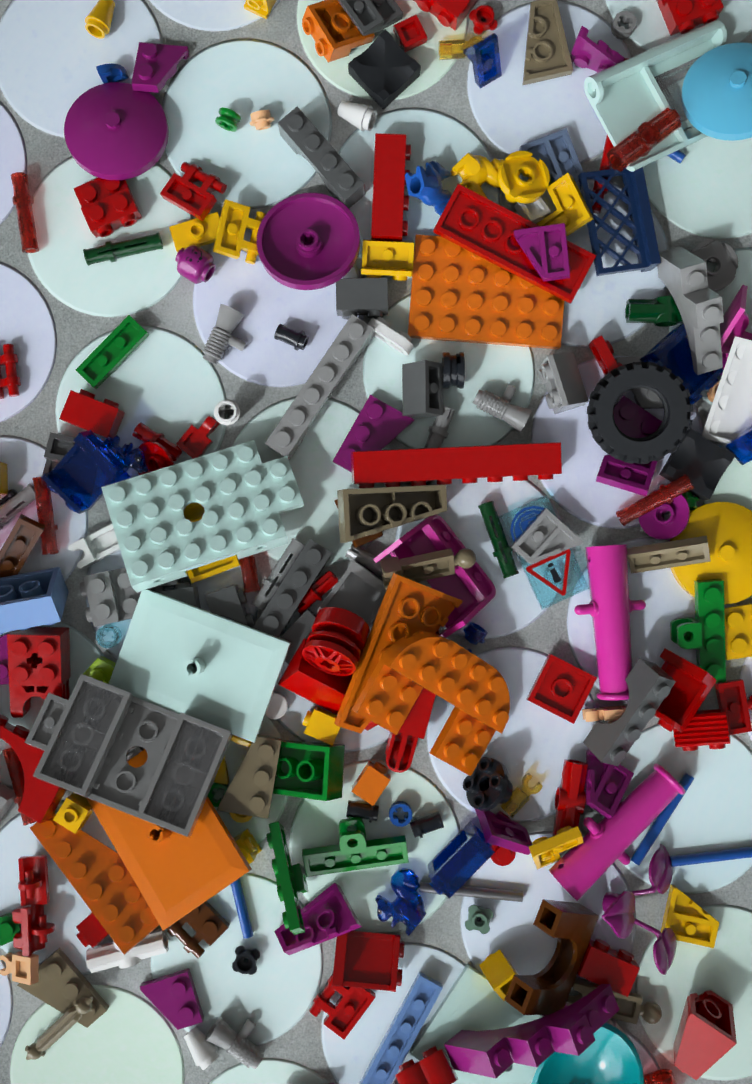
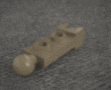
(426, 565)
(629, 1006)

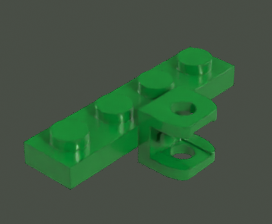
(706, 630)
(354, 851)
(289, 878)

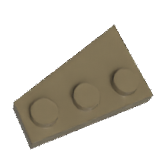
(546, 44)
(62, 984)

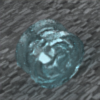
(108, 644)

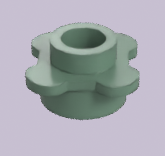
(485, 915)

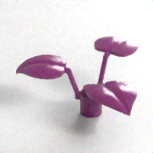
(620, 910)

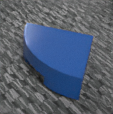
(112, 73)

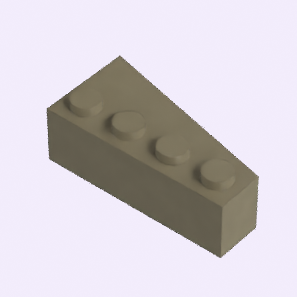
(378, 509)

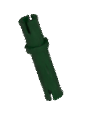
(112, 251)
(508, 569)

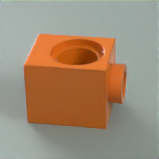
(371, 782)

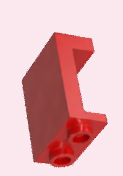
(687, 693)
(368, 961)

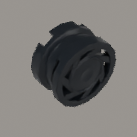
(453, 370)

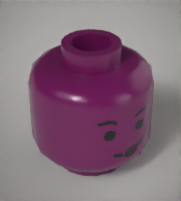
(195, 264)

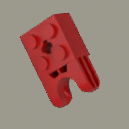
(34, 675)
(401, 747)

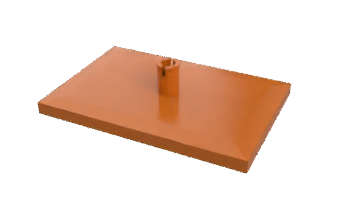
(169, 867)

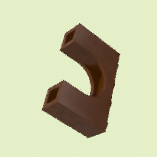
(551, 987)

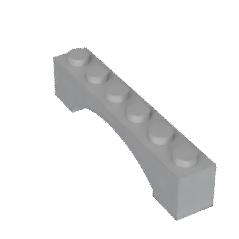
(320, 385)

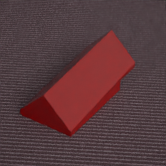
(316, 685)

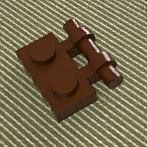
(206, 923)

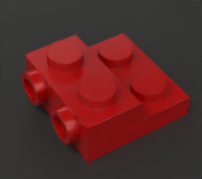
(684, 15)
(107, 205)

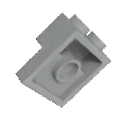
(109, 597)

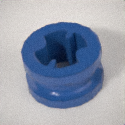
(406, 808)

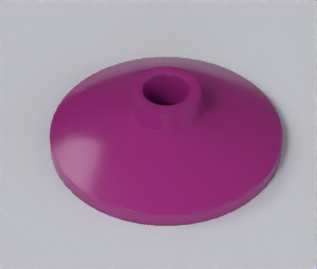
(658, 528)

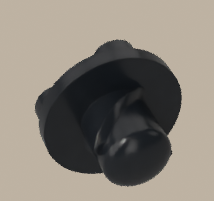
(488, 785)

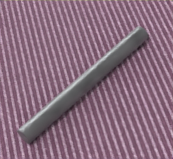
(479, 892)

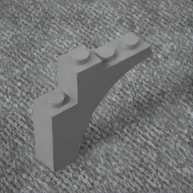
(698, 305)

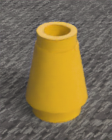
(100, 18)

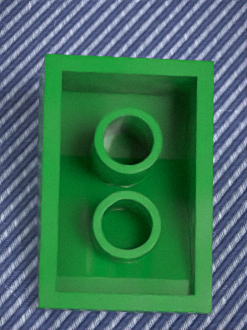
(310, 770)

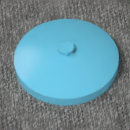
(720, 92)

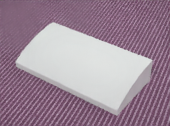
(732, 403)

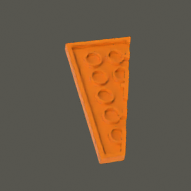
(403, 612)
(100, 881)

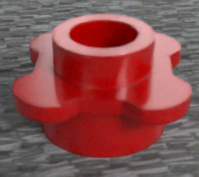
(487, 13)

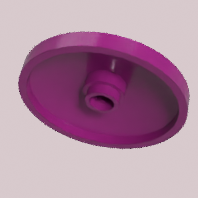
(116, 131)
(308, 241)

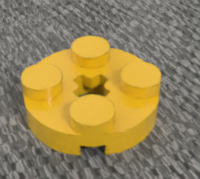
(517, 189)

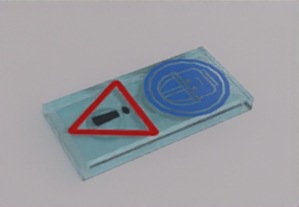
(554, 576)

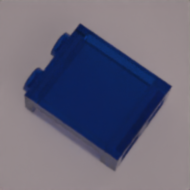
(675, 354)
(84, 471)

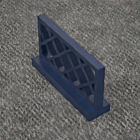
(640, 221)

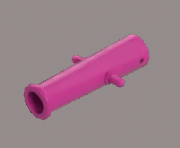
(611, 617)
(612, 836)

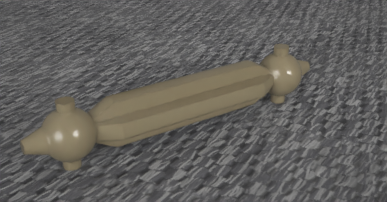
(59, 1028)

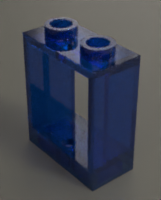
(459, 860)

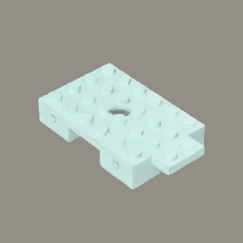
(239, 518)

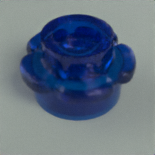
(475, 633)

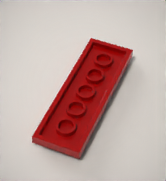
(489, 233)

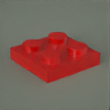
(561, 688)

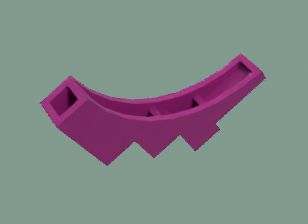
(532, 1042)

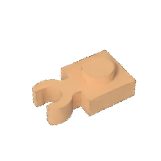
(608, 713)
(23, 968)

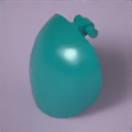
(606, 1061)

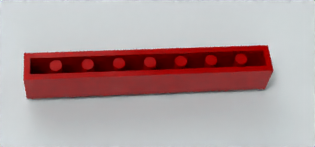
(456, 463)

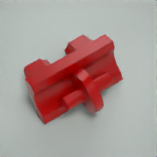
(33, 880)
(33, 928)

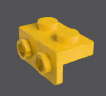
(388, 259)

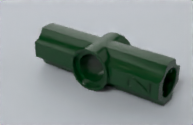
(660, 311)

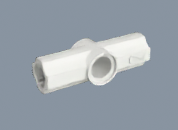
(109, 955)

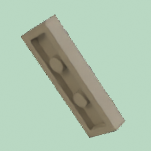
(668, 554)

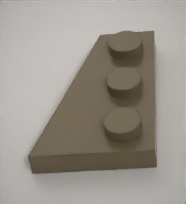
(254, 781)

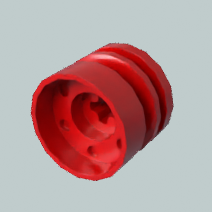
(336, 641)

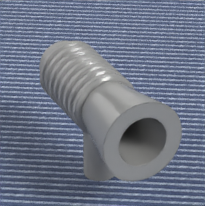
(221, 334)
(501, 407)
(236, 1043)

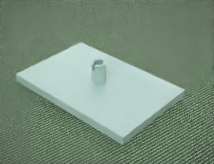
(233, 664)
(474, 1007)

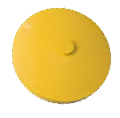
(730, 549)

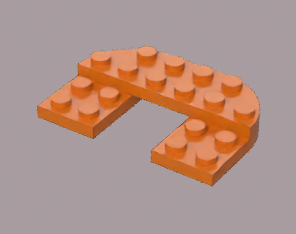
(453, 675)

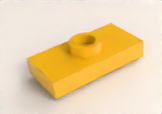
(195, 232)

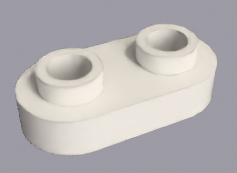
(398, 341)

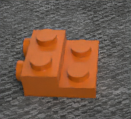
(332, 30)

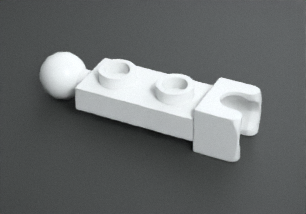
(96, 546)

